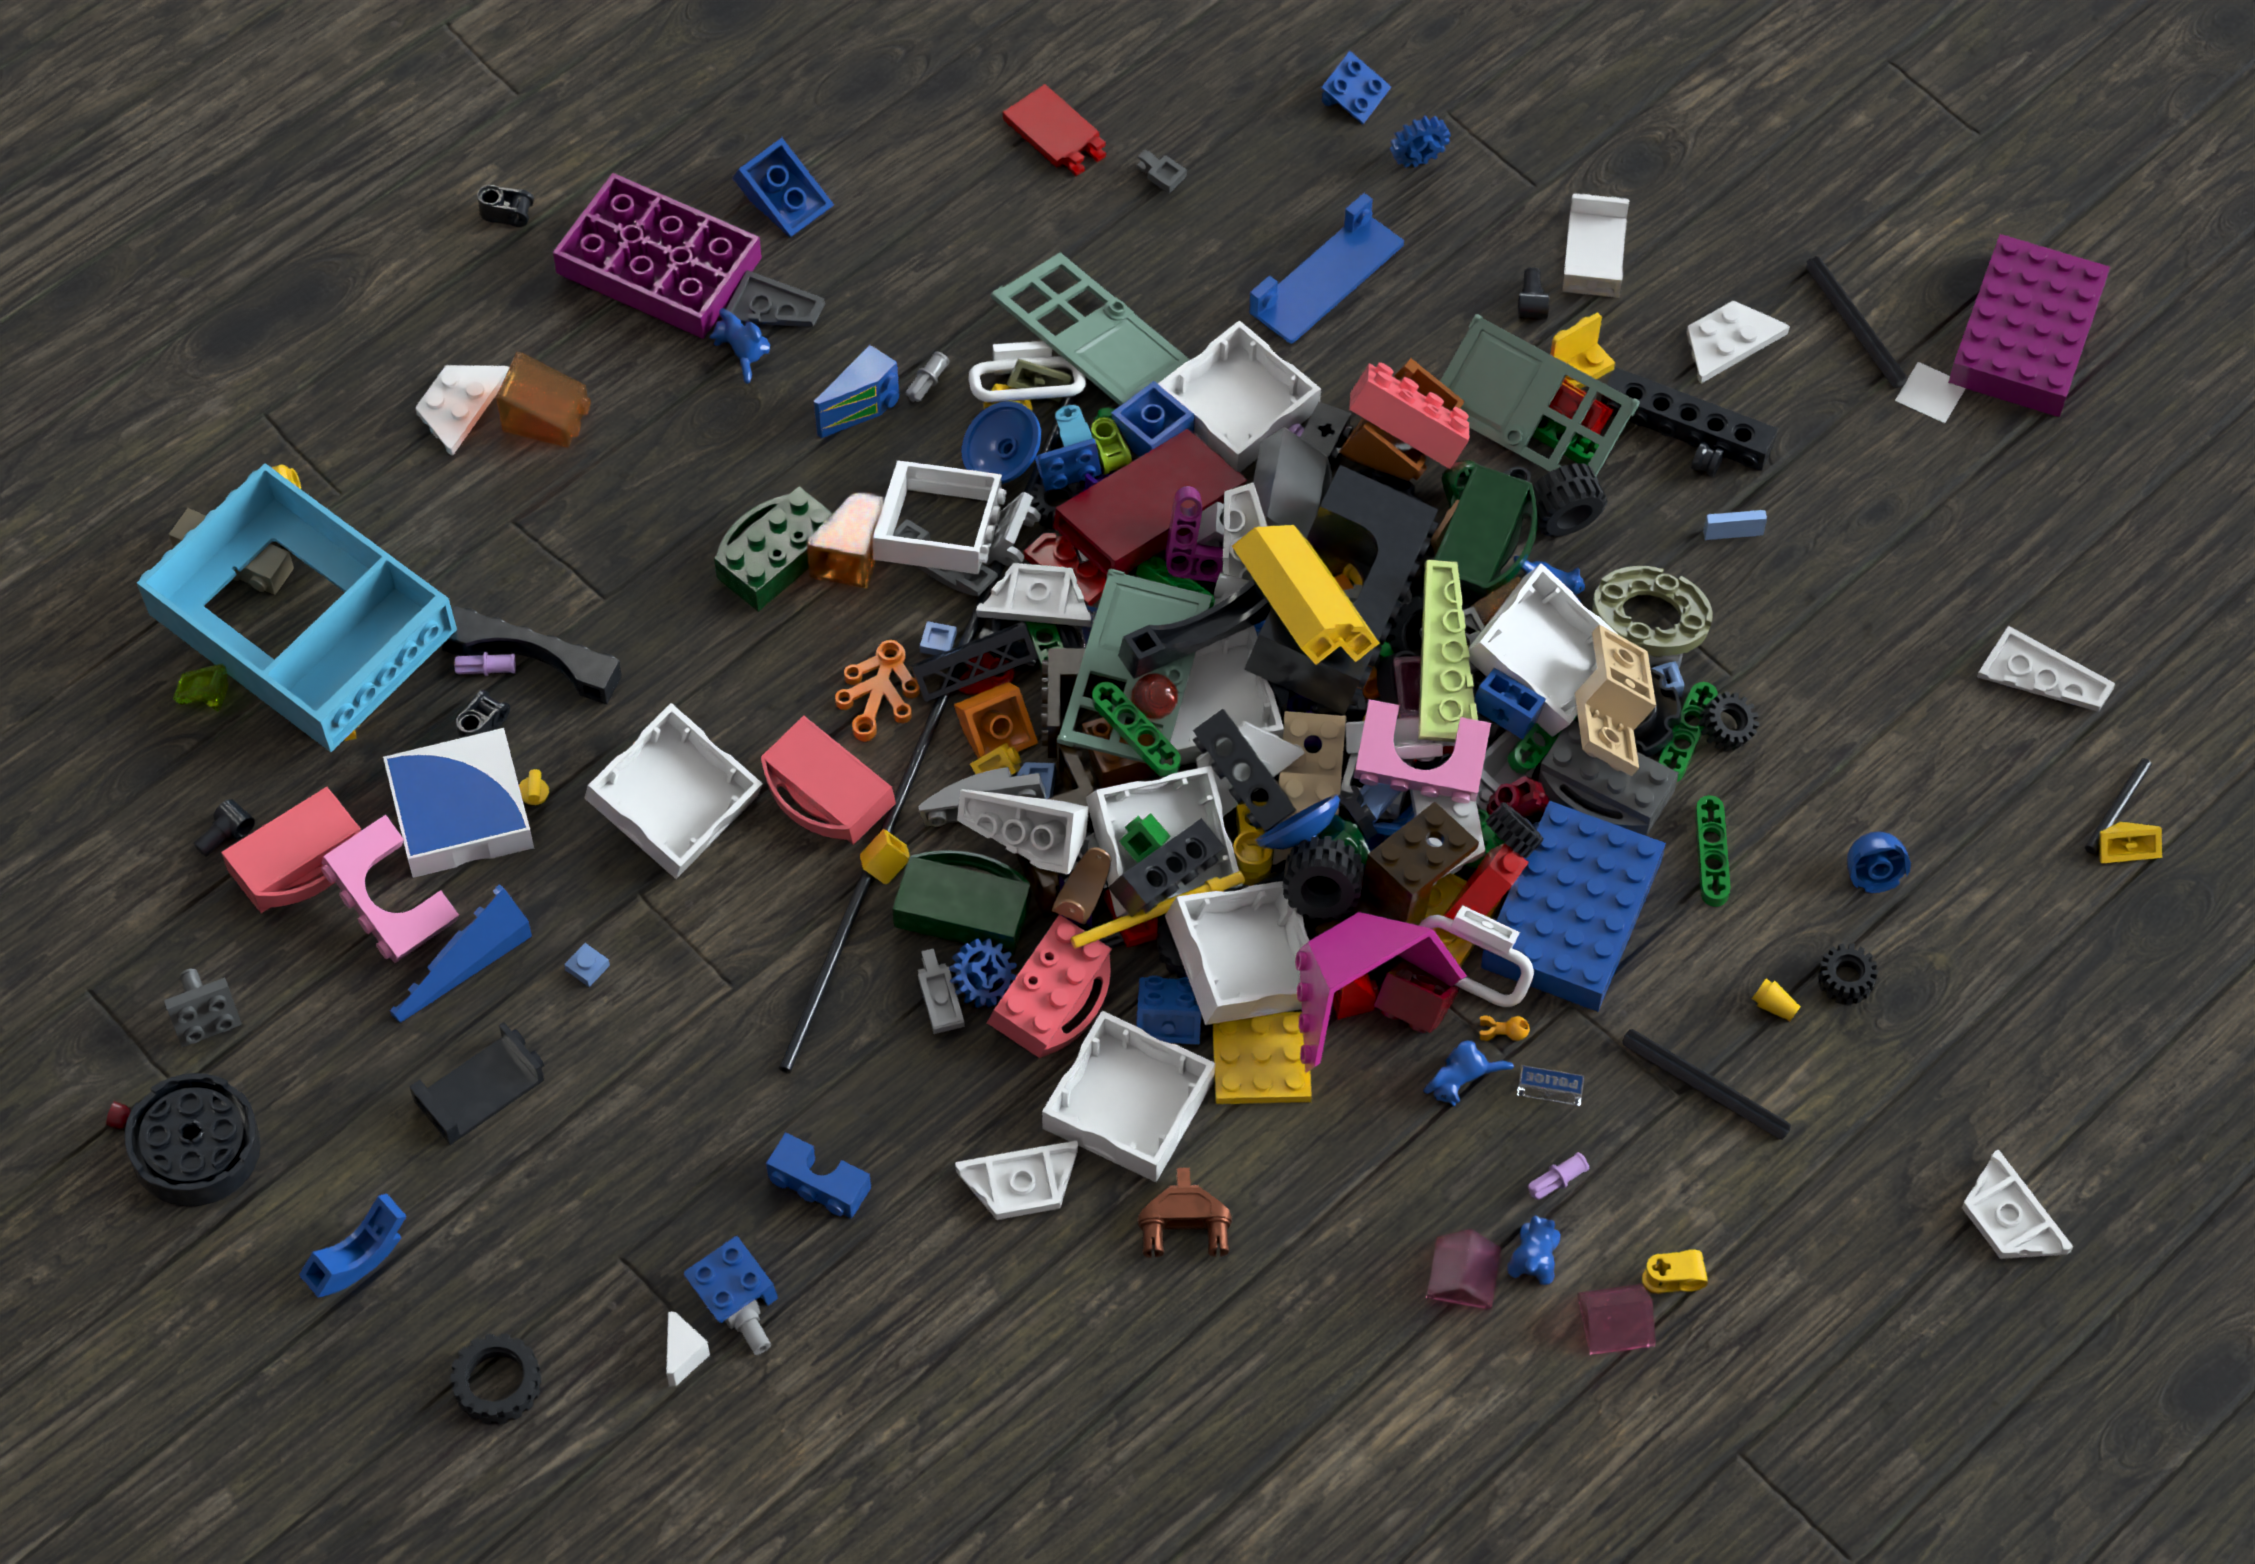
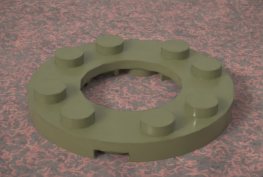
(1684, 595)

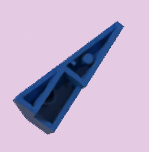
(486, 939)

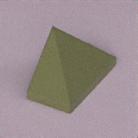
(1032, 375)

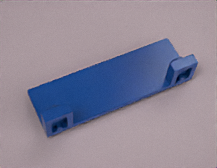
(1326, 275)

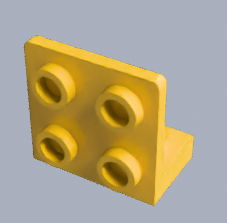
(1581, 349)

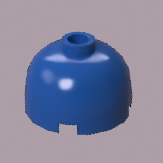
(1877, 862)

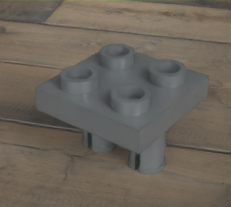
(201, 1009)

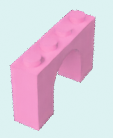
(1381, 764)
(396, 932)

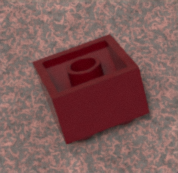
(1415, 997)

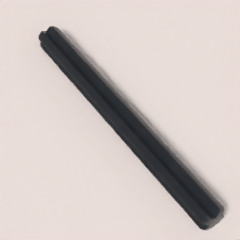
(1856, 322)
(1706, 1084)

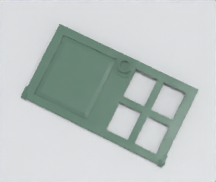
(1106, 346)
(1510, 390)
(1125, 607)

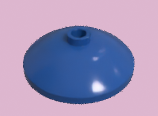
(995, 433)
(1301, 825)

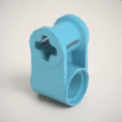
(1072, 425)

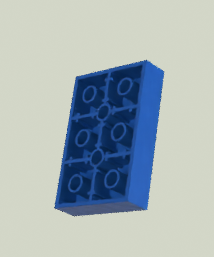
(1577, 904)

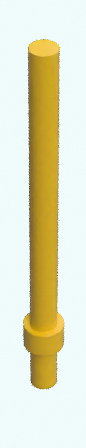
(1127, 921)

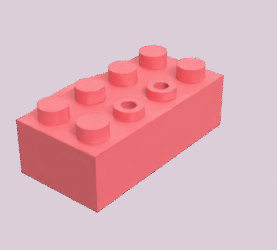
(1410, 415)
(825, 783)
(286, 854)
(1053, 991)

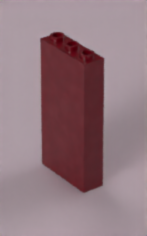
(1130, 511)

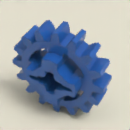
(1420, 141)
(989, 964)

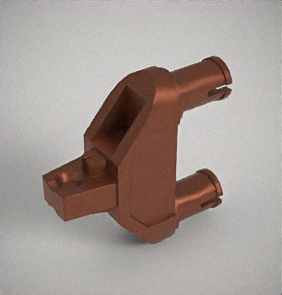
(1184, 1208)

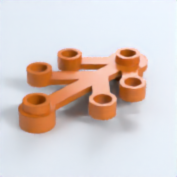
(878, 686)

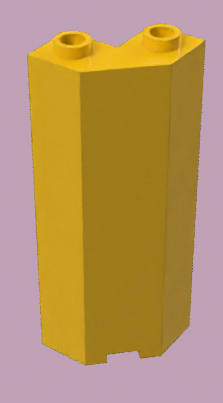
(1304, 592)

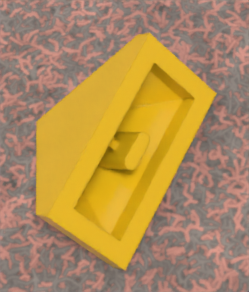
(2130, 842)

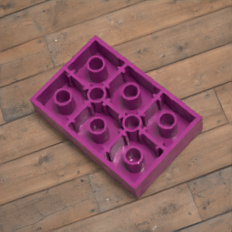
(657, 255)
(2029, 325)

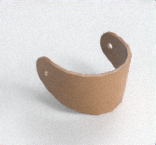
(1083, 886)

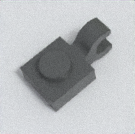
(1163, 172)

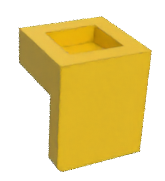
(884, 857)

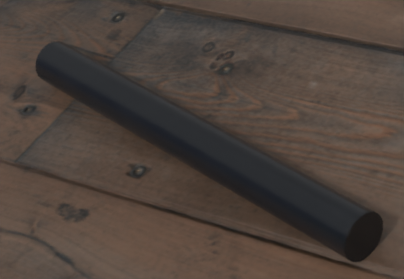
(2119, 803)

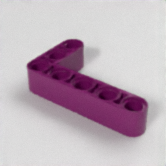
(1187, 545)

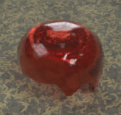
(1154, 696)

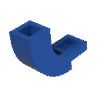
(359, 1253)

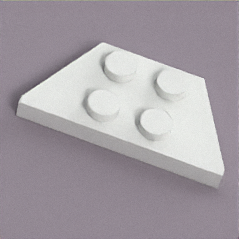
(1730, 337)
(459, 400)
(1037, 595)
(1272, 751)
(1464, 814)
(1021, 1180)
(2012, 1215)

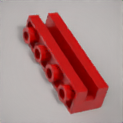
(1569, 399)

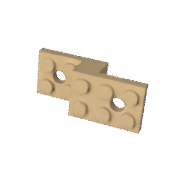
(1615, 700)
(1312, 774)

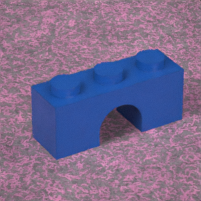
(838, 1191)

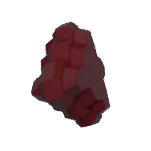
(1522, 795)

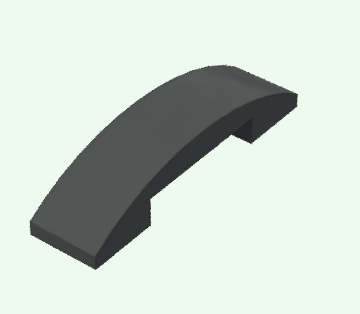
(961, 581)

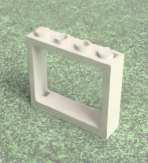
(944, 482)

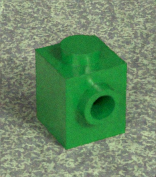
(1143, 837)

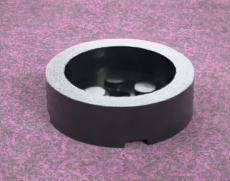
(210, 1164)

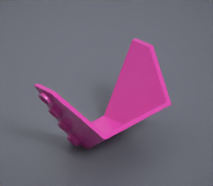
(1349, 953)

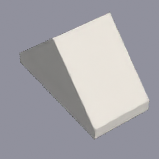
(684, 1349)

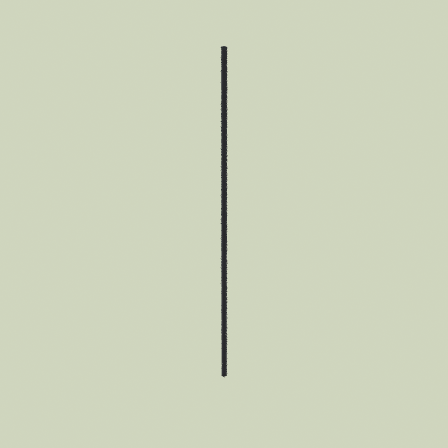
(900, 797)

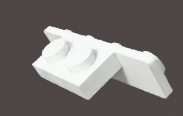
(1405, 740)

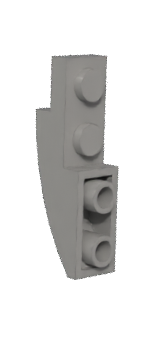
(944, 805)

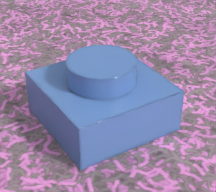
(937, 638)
(587, 964)

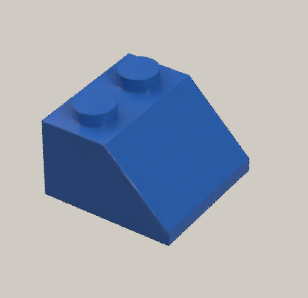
(1152, 419)

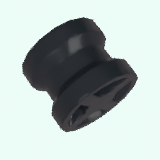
(1707, 459)

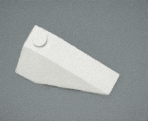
(1241, 515)
(1036, 828)

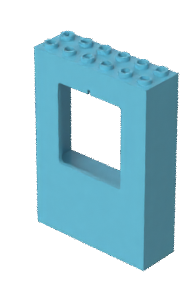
(349, 654)

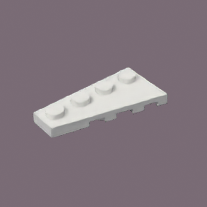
(2042, 671)

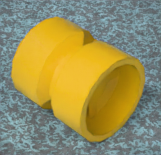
(1252, 859)

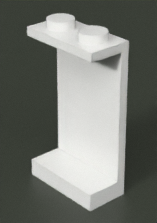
(1595, 245)

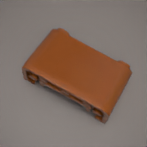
(1385, 452)

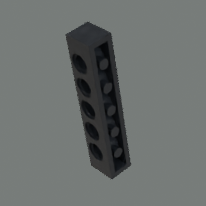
(1694, 419)

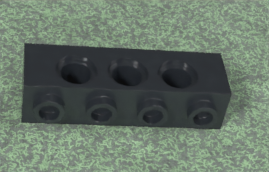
(1278, 805)
(1167, 867)

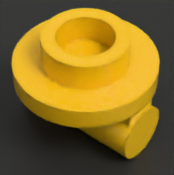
(534, 789)

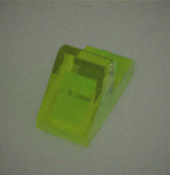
(204, 684)

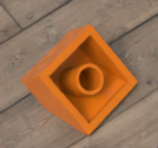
(996, 719)

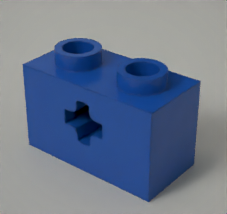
(1508, 703)

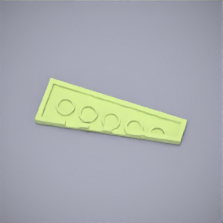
(1445, 666)

